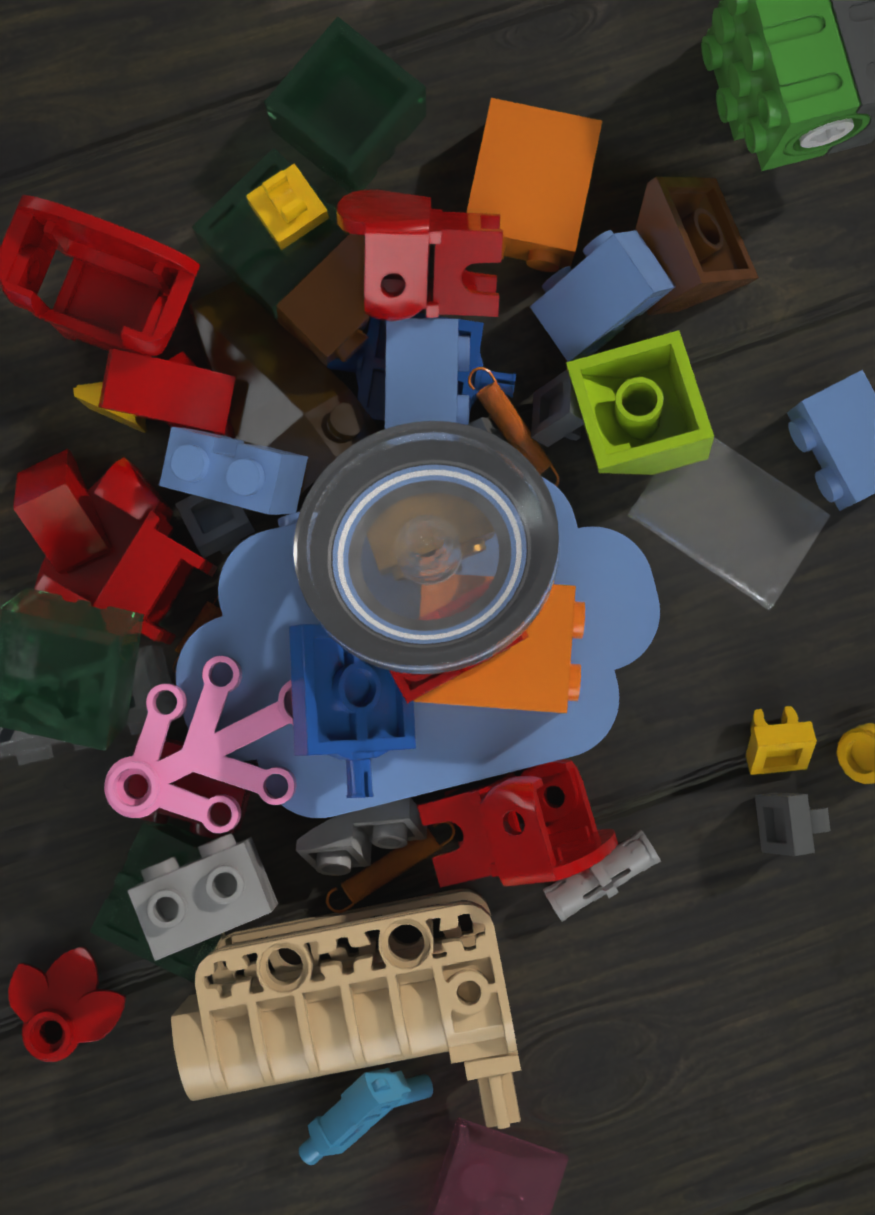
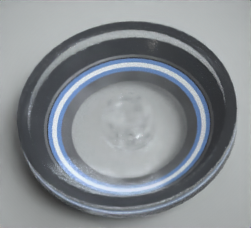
(427, 547)

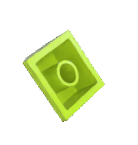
(642, 407)

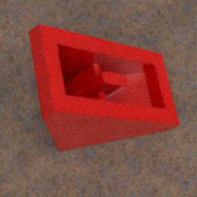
(60, 512)

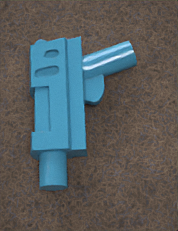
(361, 1109)

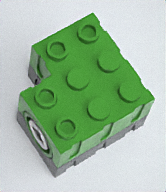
(794, 75)

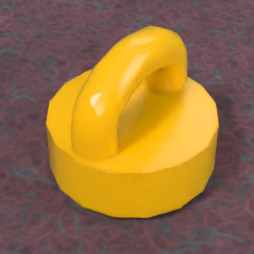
(857, 753)

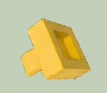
(287, 206)
(780, 745)

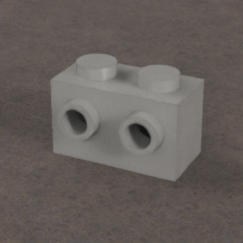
(202, 897)

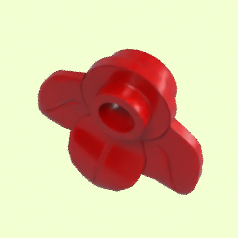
(67, 996)

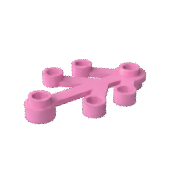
(201, 753)

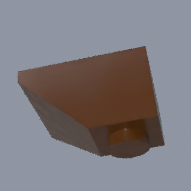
(693, 240)
(328, 304)

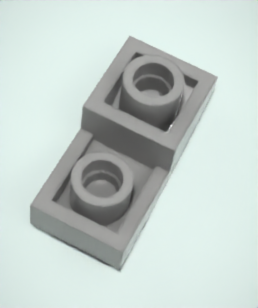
(349, 837)

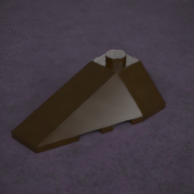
(280, 388)

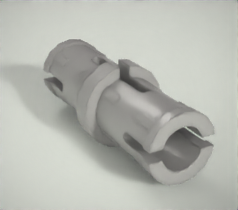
(603, 878)

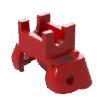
(398, 249)
(118, 288)
(144, 565)
(555, 837)

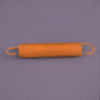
(511, 424)
(388, 867)

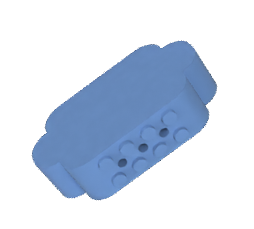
(452, 741)

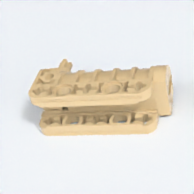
(354, 1006)

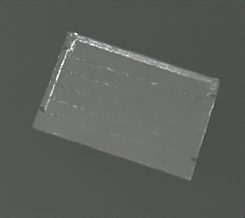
(732, 521)

